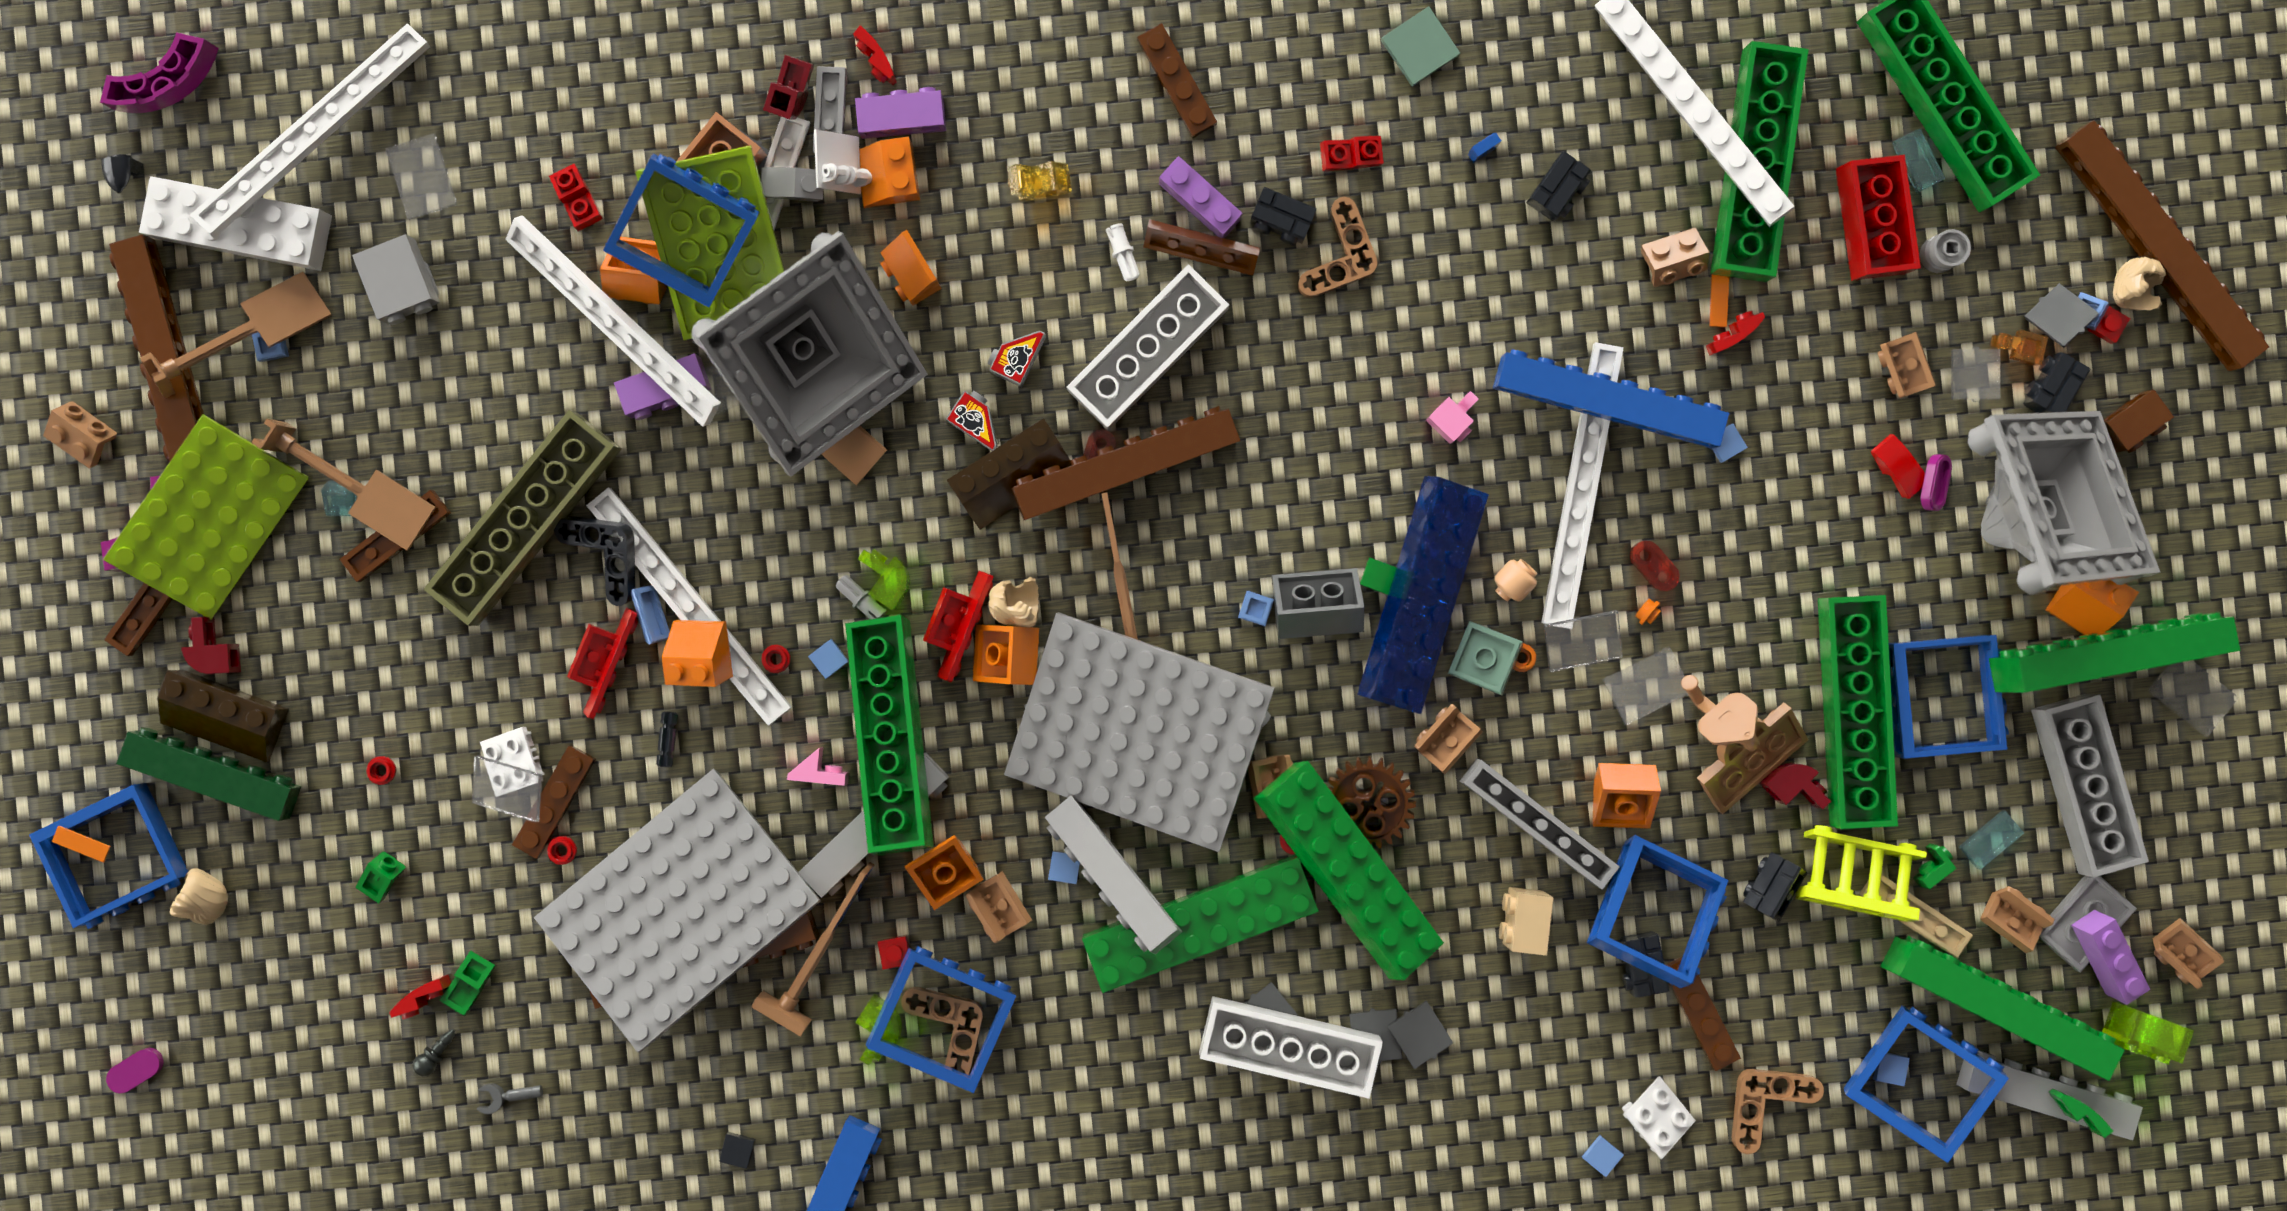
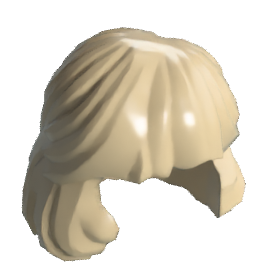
(2135, 282)
(1015, 604)
(200, 899)

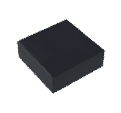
(737, 1150)

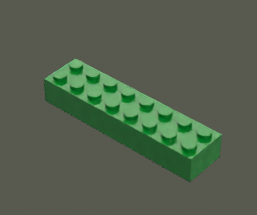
(1948, 100)
(1767, 124)
(2114, 652)
(1857, 712)
(889, 735)
(1349, 870)
(1207, 922)
(2003, 1006)

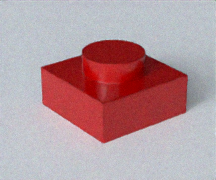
(2111, 325)
(892, 951)

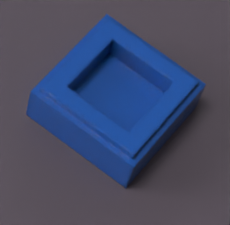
(1484, 147)

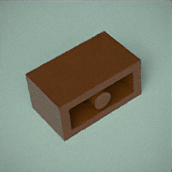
(2136, 420)

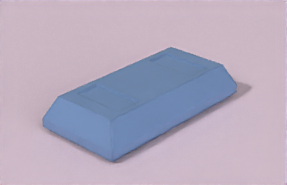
(650, 614)

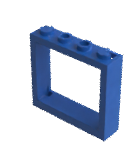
(655, 268)
(1993, 702)
(61, 874)
(1704, 924)
(1943, 1036)
(921, 1062)

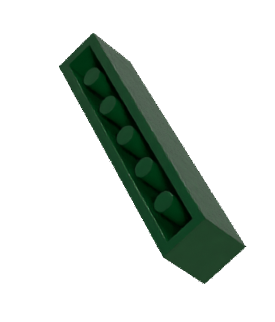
(209, 774)

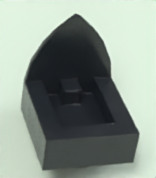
(118, 170)

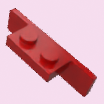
(954, 622)
(598, 658)

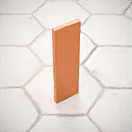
(1719, 301)
(81, 843)

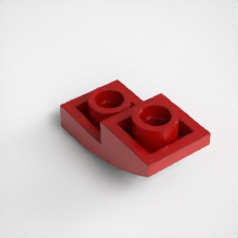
(878, 61)
(1352, 153)
(576, 197)
(1740, 329)
(1900, 464)
(411, 1003)

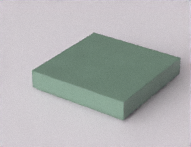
(1420, 46)
(1485, 658)

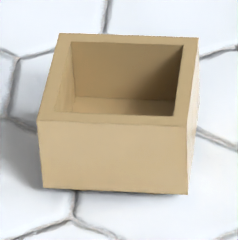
(1526, 920)

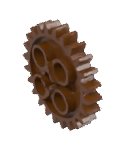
(1392, 814)

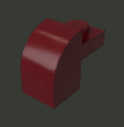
(789, 93)
(205, 654)
(1791, 779)

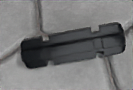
(667, 739)

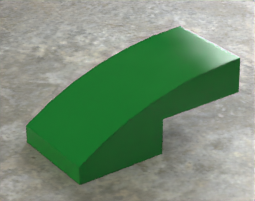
(1378, 576)
(468, 983)
(2077, 1110)

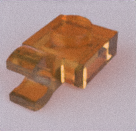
(2024, 347)

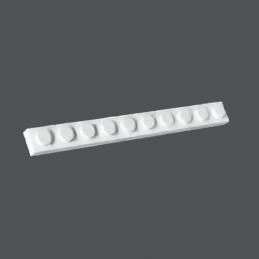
(1696, 109)
(310, 131)
(613, 321)
(1579, 498)
(690, 606)

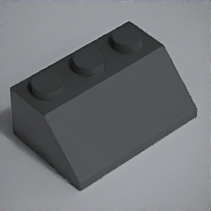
(1318, 603)

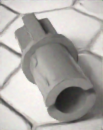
(860, 598)

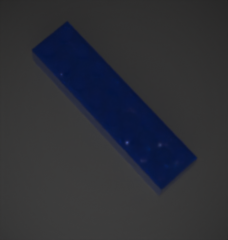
(1423, 594)

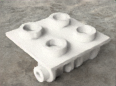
(839, 163)
(513, 749)
(1659, 1117)

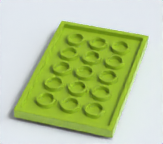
(698, 234)
(206, 517)

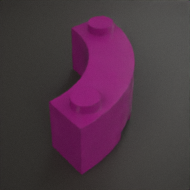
(168, 83)

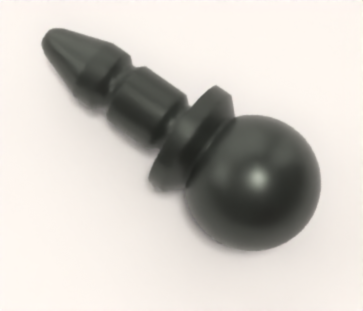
(426, 1063)

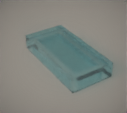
(1920, 161)
(1991, 839)

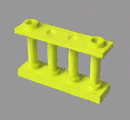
(1843, 896)

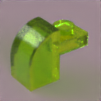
(894, 578)
(867, 1020)

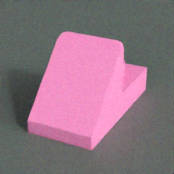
(811, 771)

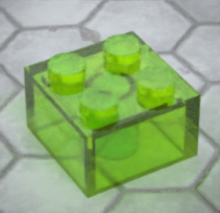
(2147, 1034)

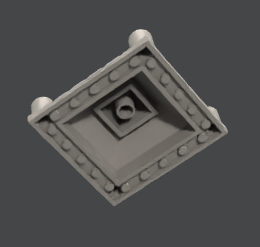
(811, 353)
(2061, 500)

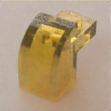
(1039, 181)

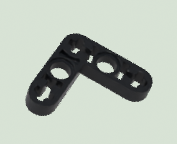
(612, 547)

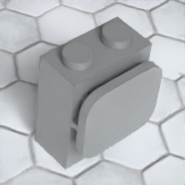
(397, 279)

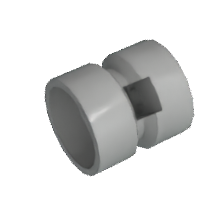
(1945, 251)

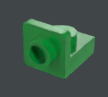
(1933, 872)
(380, 876)

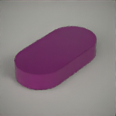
(1936, 482)
(134, 1070)

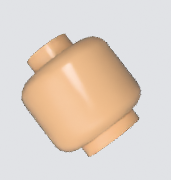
(1515, 580)

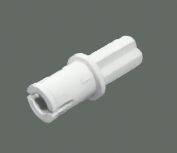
(1123, 252)

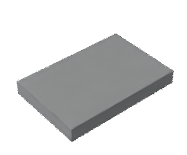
(2084, 898)

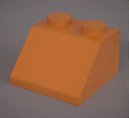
(892, 172)
(910, 269)
(628, 283)
(2092, 605)
(697, 654)
(1005, 654)
(1625, 795)
(944, 872)

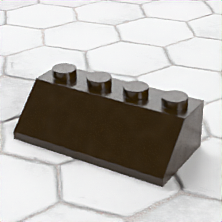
(988, 483)
(220, 714)

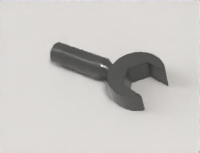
(499, 1096)

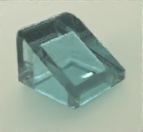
(337, 499)

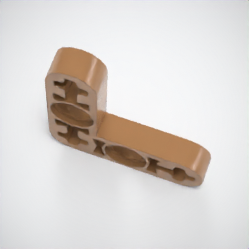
(1349, 262)
(954, 1017)
(1757, 1096)

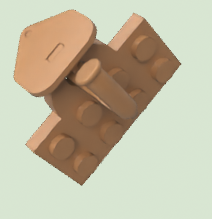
(1746, 745)

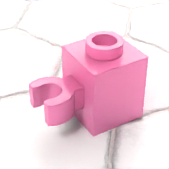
(1451, 418)

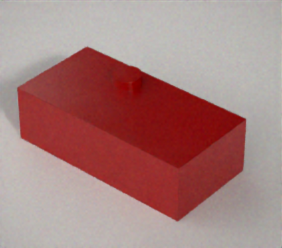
(1878, 217)

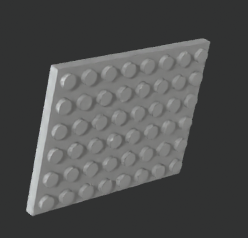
(1139, 731)
(677, 910)

